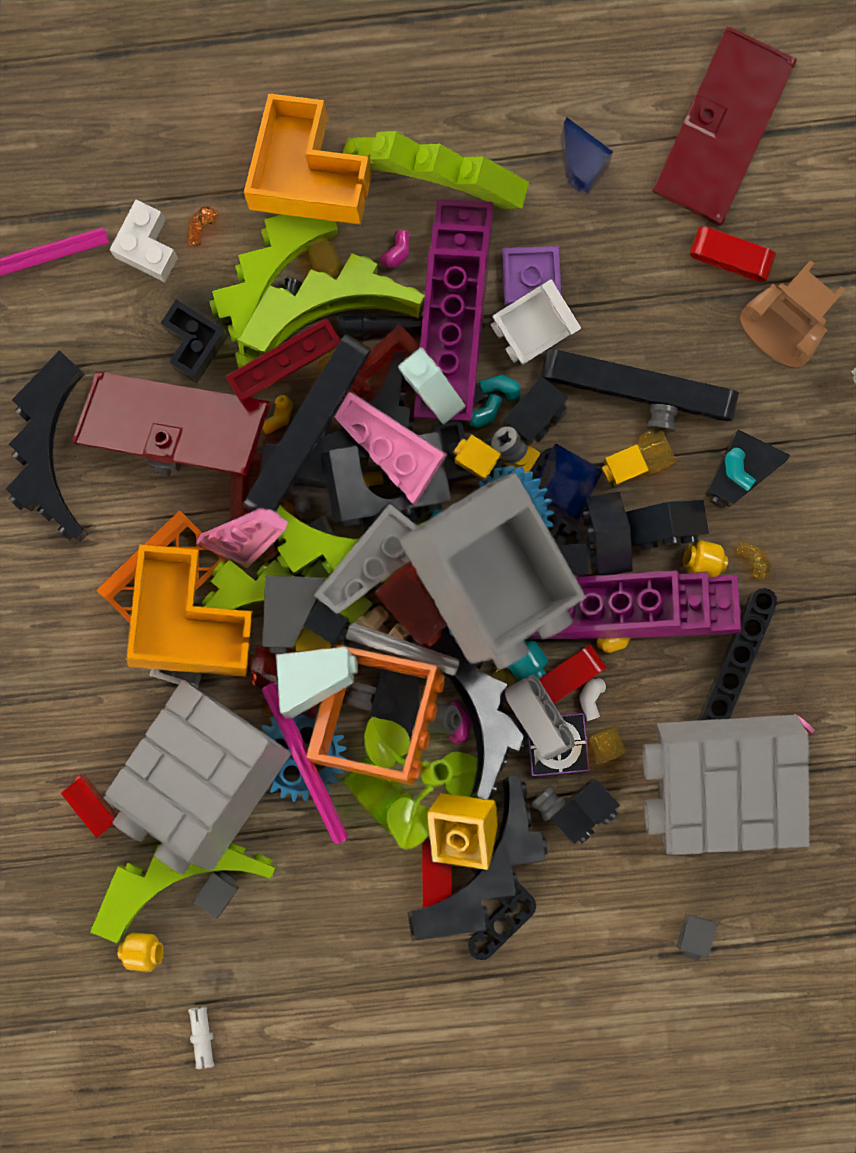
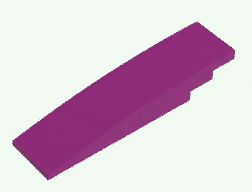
(456, 297)
(653, 606)

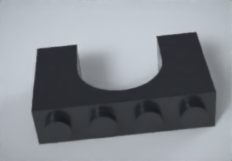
(352, 499)

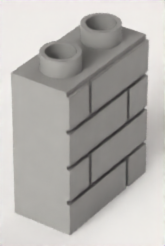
(494, 572)
(194, 779)
(729, 784)

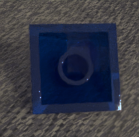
(583, 157)
(568, 481)

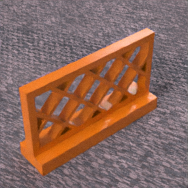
(162, 538)

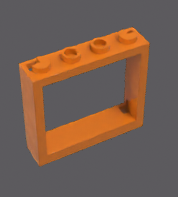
(331, 707)

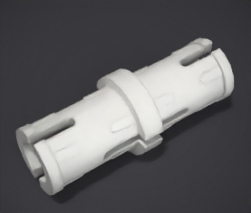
(201, 1037)

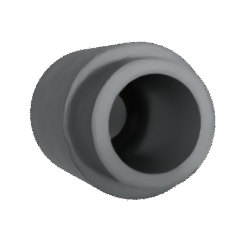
(446, 720)

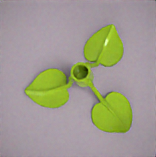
(407, 820)

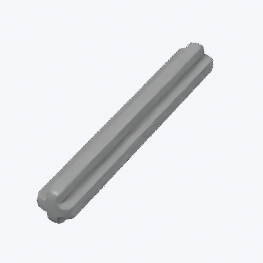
(401, 648)

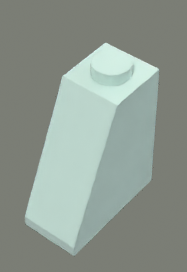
(431, 386)
(312, 677)

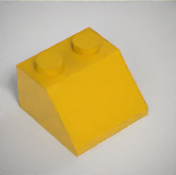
(462, 830)

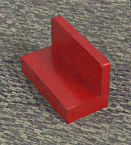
(89, 805)

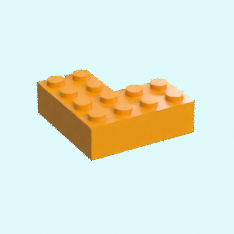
(293, 173)
(174, 633)

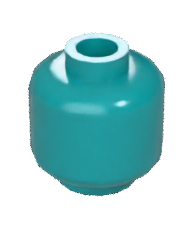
(531, 663)

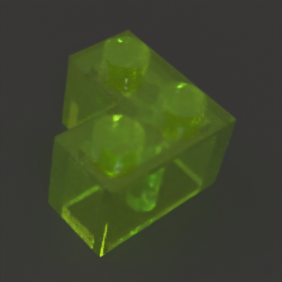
(375, 793)

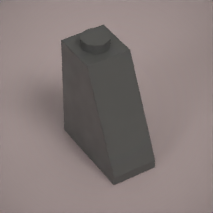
(286, 610)

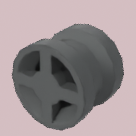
(662, 418)
(509, 444)
(360, 695)
(548, 803)

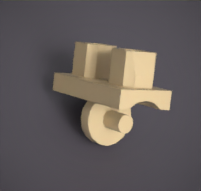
(374, 620)

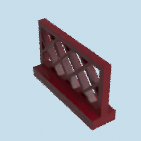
(283, 360)

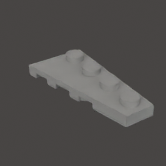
(368, 562)

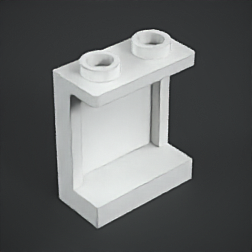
(534, 323)

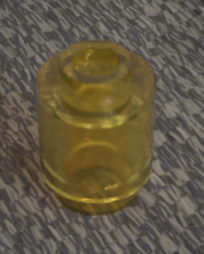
(324, 257)

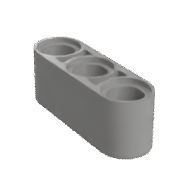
(539, 717)

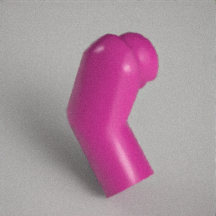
(398, 253)
(463, 731)

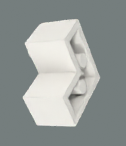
(137, 244)

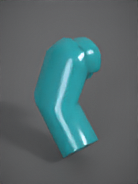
(503, 384)
(487, 414)
(735, 469)

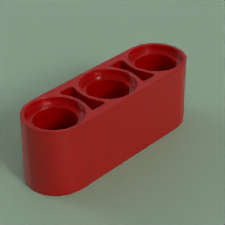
(732, 254)
(572, 673)
(435, 877)

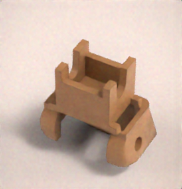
(789, 319)

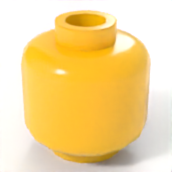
(704, 558)
(140, 952)

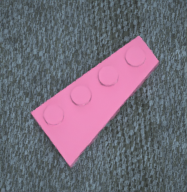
(399, 452)
(244, 537)

